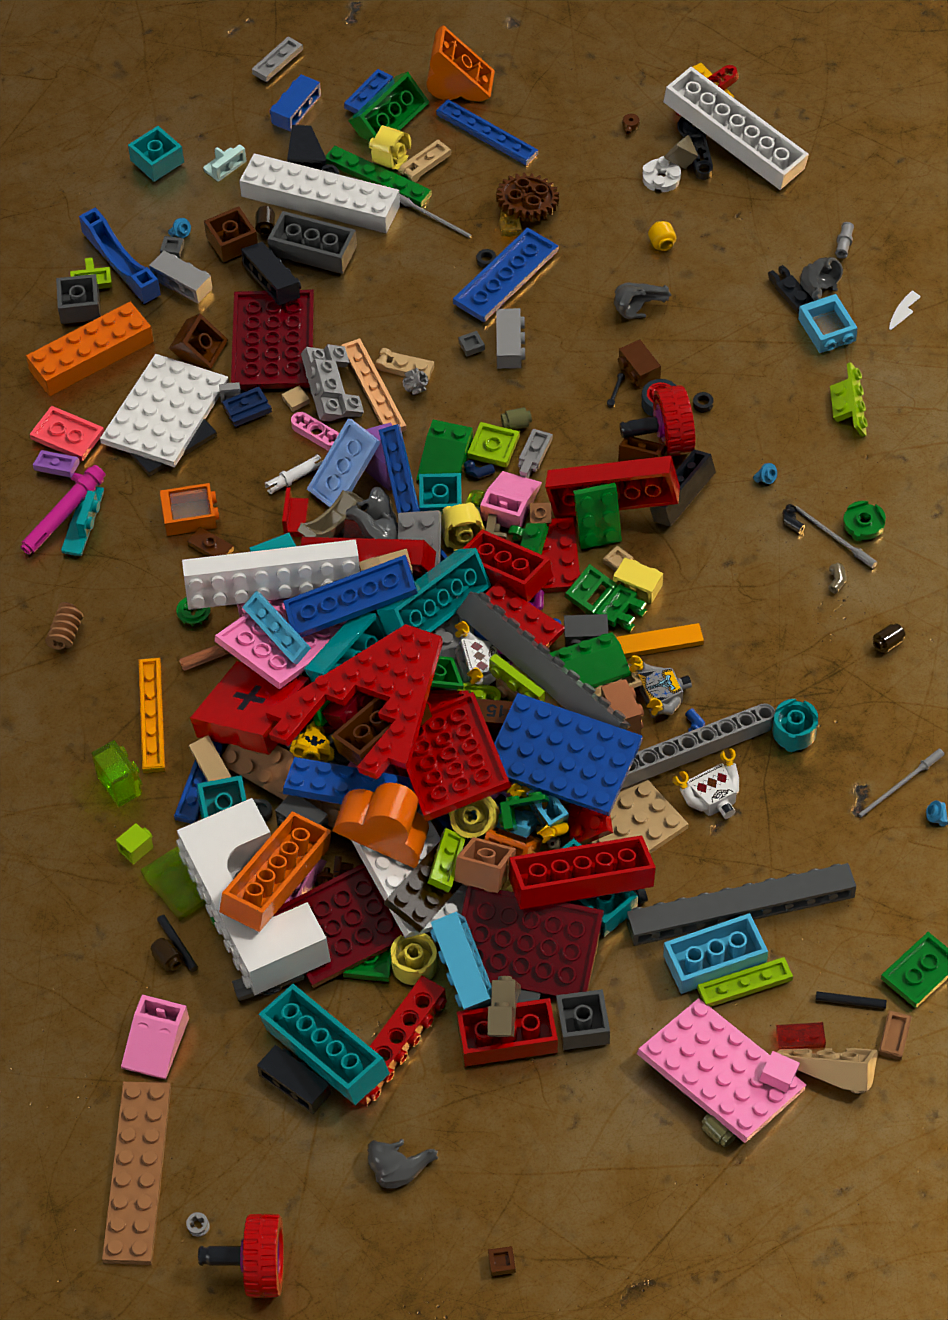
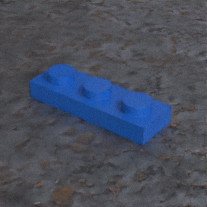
(367, 90)

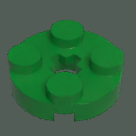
(860, 530)

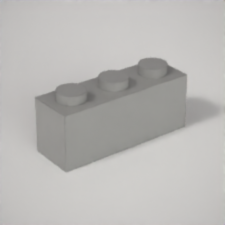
(181, 276)
(510, 338)

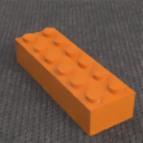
(90, 348)
(275, 871)

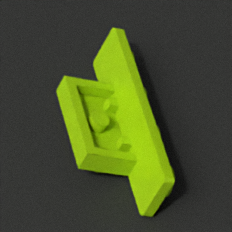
(848, 401)

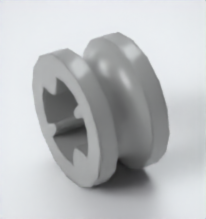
(195, 1231)

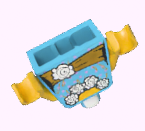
(549, 814)

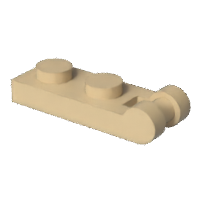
(425, 160)
(402, 363)

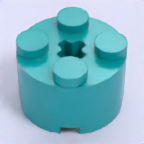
(795, 724)

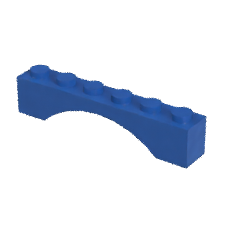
(136, 276)

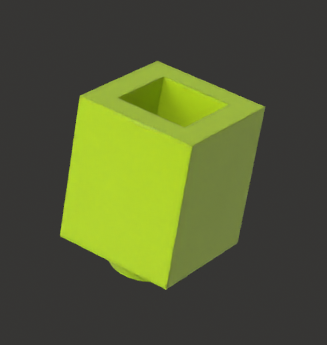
(135, 843)

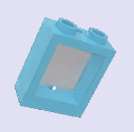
(827, 323)

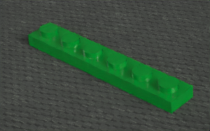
(378, 175)

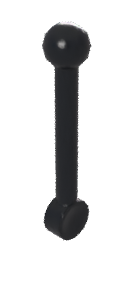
(611, 402)

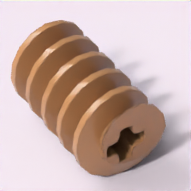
(64, 626)

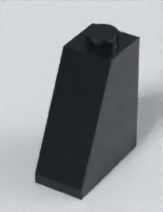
(305, 148)

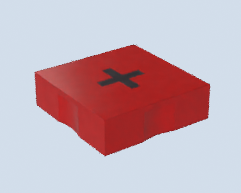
(238, 706)

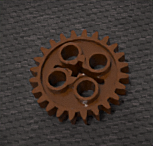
(527, 197)

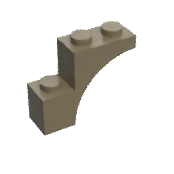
(333, 520)
(503, 1007)

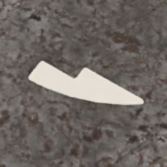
(902, 310)

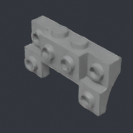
(326, 383)

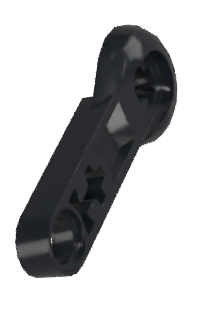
(700, 143)

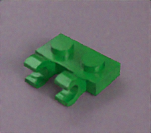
(532, 536)
(618, 604)

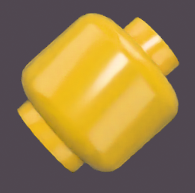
(662, 235)

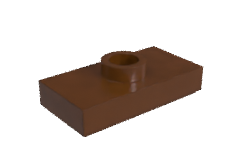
(209, 543)

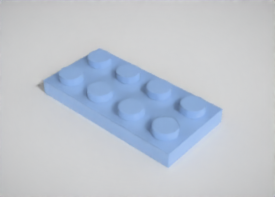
(344, 463)

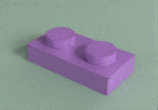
(56, 463)

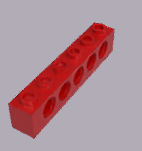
(423, 992)

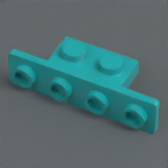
(82, 523)

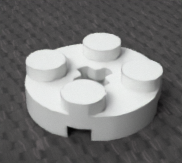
(661, 166)

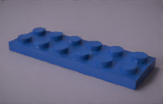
(505, 274)
(351, 596)
(332, 781)

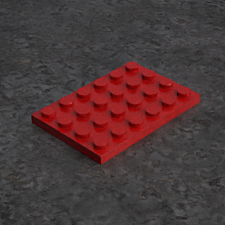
(455, 759)

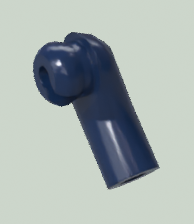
(478, 472)

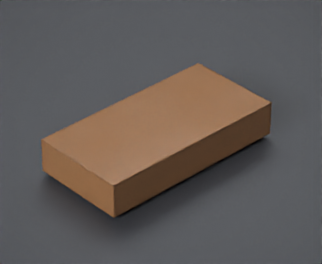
(895, 1035)

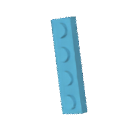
(276, 627)

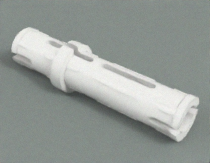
(286, 478)

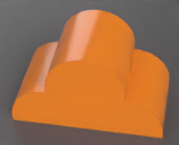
(457, 70)
(384, 822)

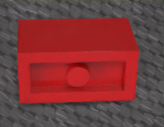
(294, 513)

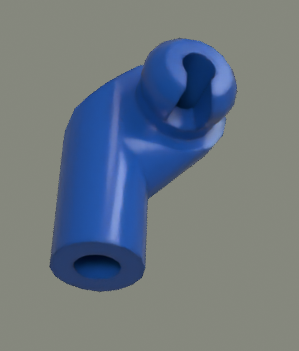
(695, 719)

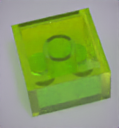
(117, 772)

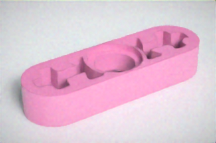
(311, 424)

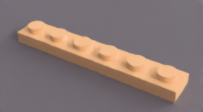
(372, 384)

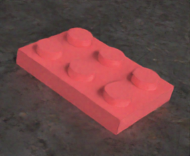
(67, 433)

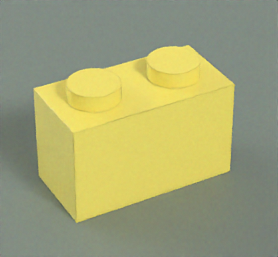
(640, 579)

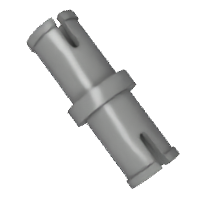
(844, 240)

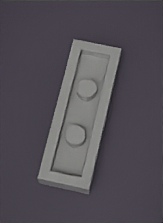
(277, 59)

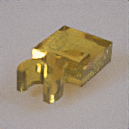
(509, 226)

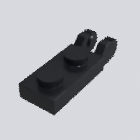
(789, 288)

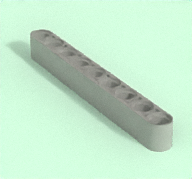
(694, 744)

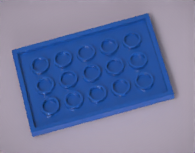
(565, 753)

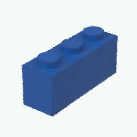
(295, 102)

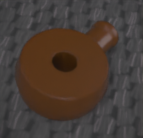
(630, 123)

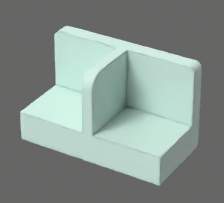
(225, 162)

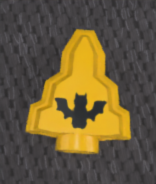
(313, 745)

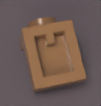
(540, 513)

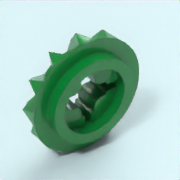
(186, 616)

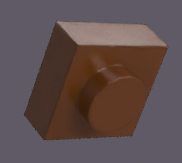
(501, 1261)

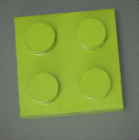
(493, 444)

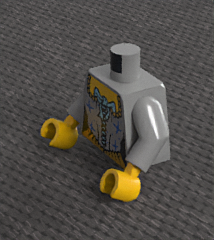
(659, 687)

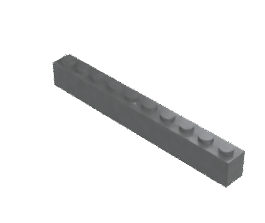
(536, 660)
(758, 899)

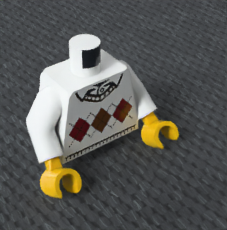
(474, 656)
(713, 789)

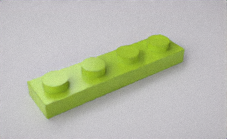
(745, 982)

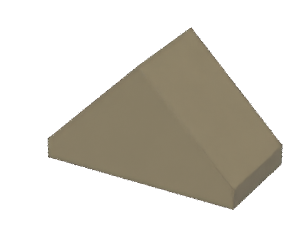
(682, 153)

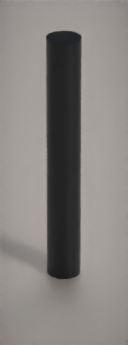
(174, 938)
(851, 1000)

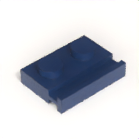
(247, 406)

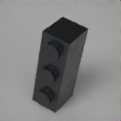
(294, 1079)

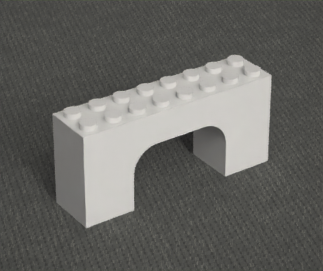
(215, 855)

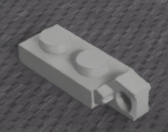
(534, 452)

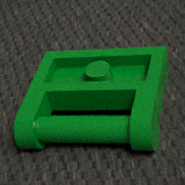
(586, 586)

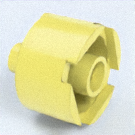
(390, 147)
(460, 525)
(487, 818)
(413, 958)

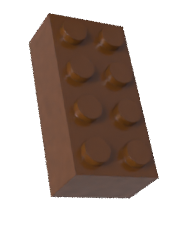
(364, 730)

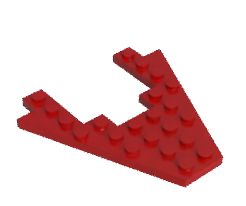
(393, 670)

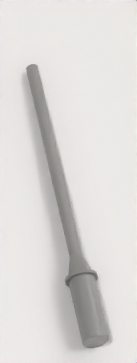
(407, 202)
(858, 553)
(925, 764)

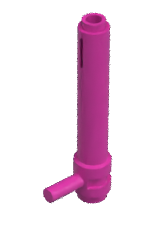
(91, 478)

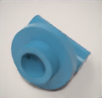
(180, 228)
(766, 474)
(937, 813)

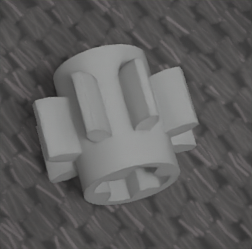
(415, 381)

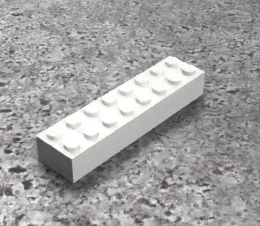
(735, 128)
(320, 193)
(271, 572)

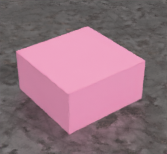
(779, 1071)

